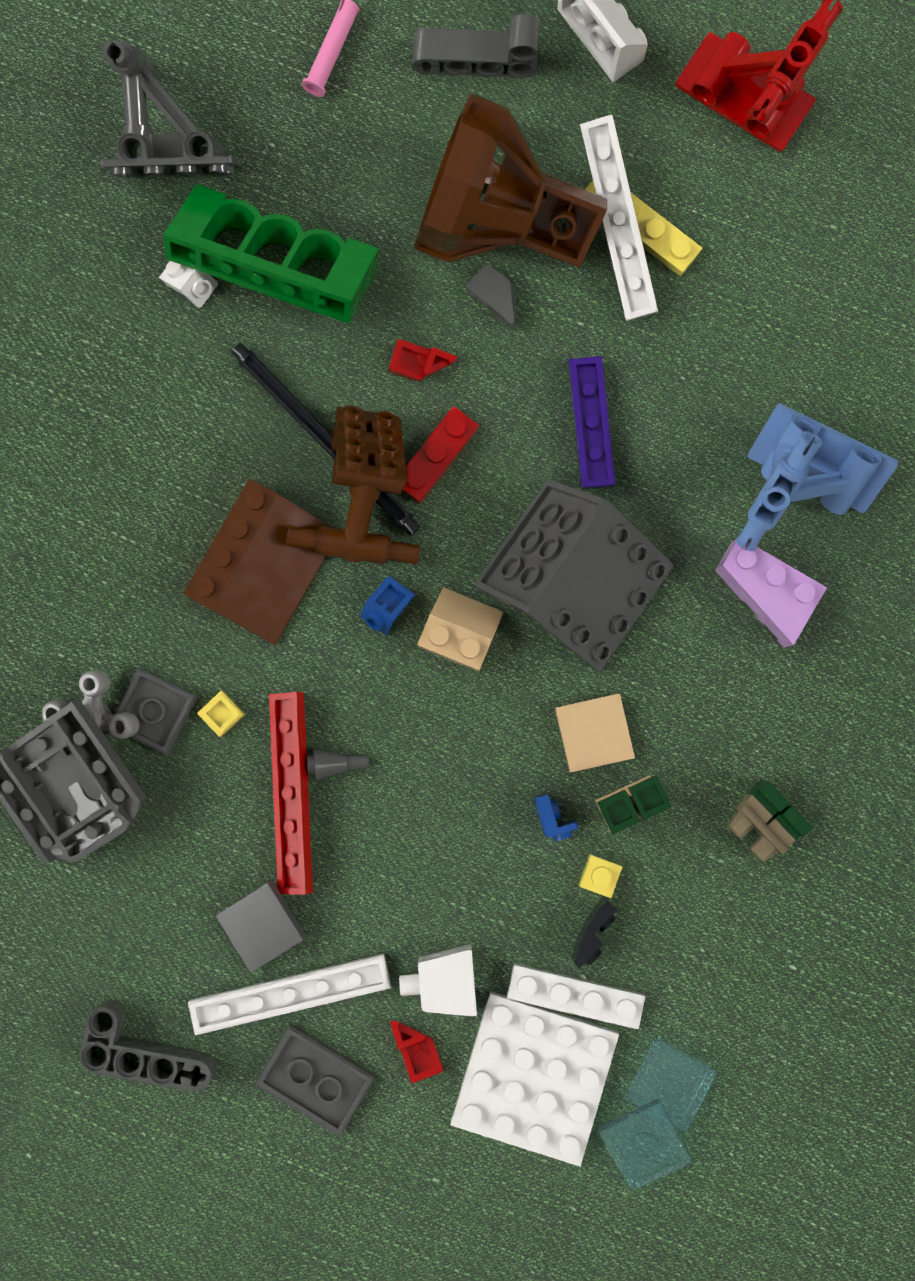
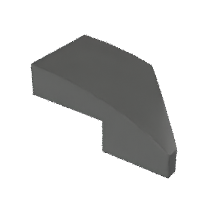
(494, 292)

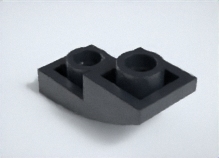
(587, 943)

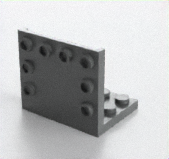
(576, 571)

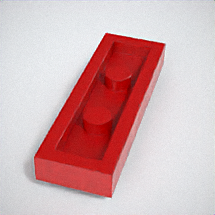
(438, 453)

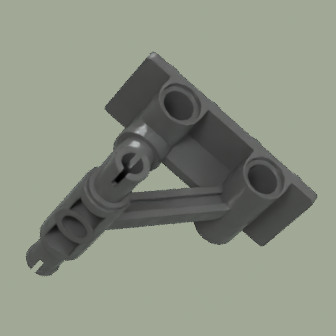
(159, 151)

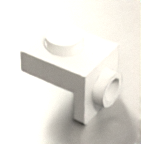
(189, 282)

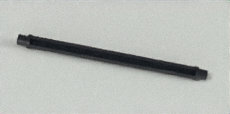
(315, 428)

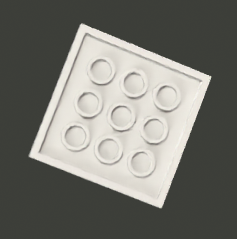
(535, 1078)

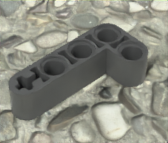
(479, 51)
(149, 1054)

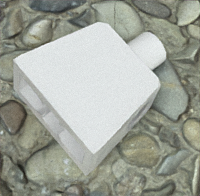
(444, 982)

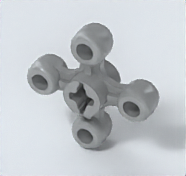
(99, 712)

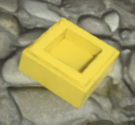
(221, 713)

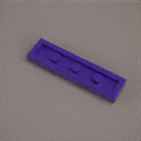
(591, 423)

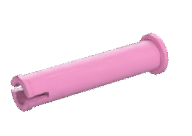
(330, 48)

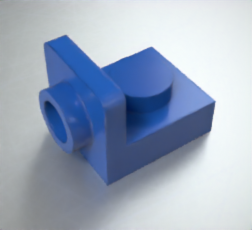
(386, 605)
(548, 813)

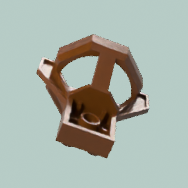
(519, 202)

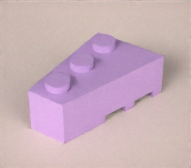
(772, 589)

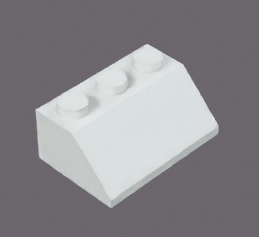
(606, 34)

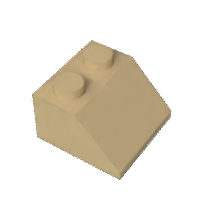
(460, 629)

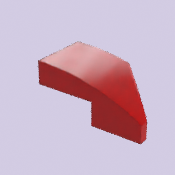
(417, 362)
(417, 1051)

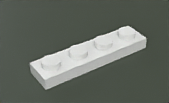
(576, 996)

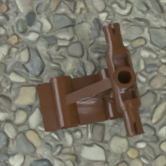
(368, 461)

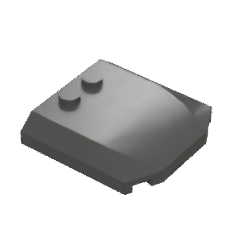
(68, 787)

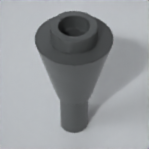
(327, 763)

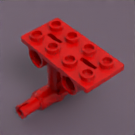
(763, 88)

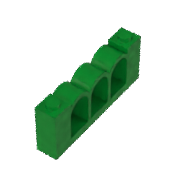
(208, 212)

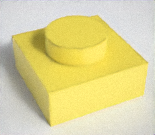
(600, 876)

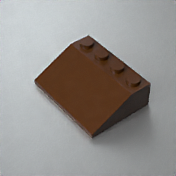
(250, 570)

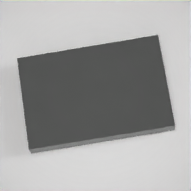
(315, 1080)

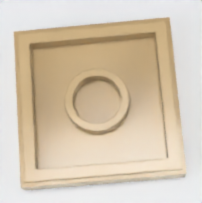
(594, 733)

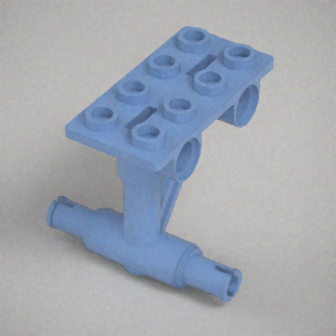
(807, 462)

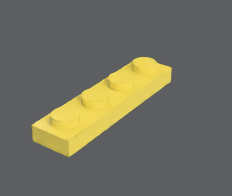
(662, 238)

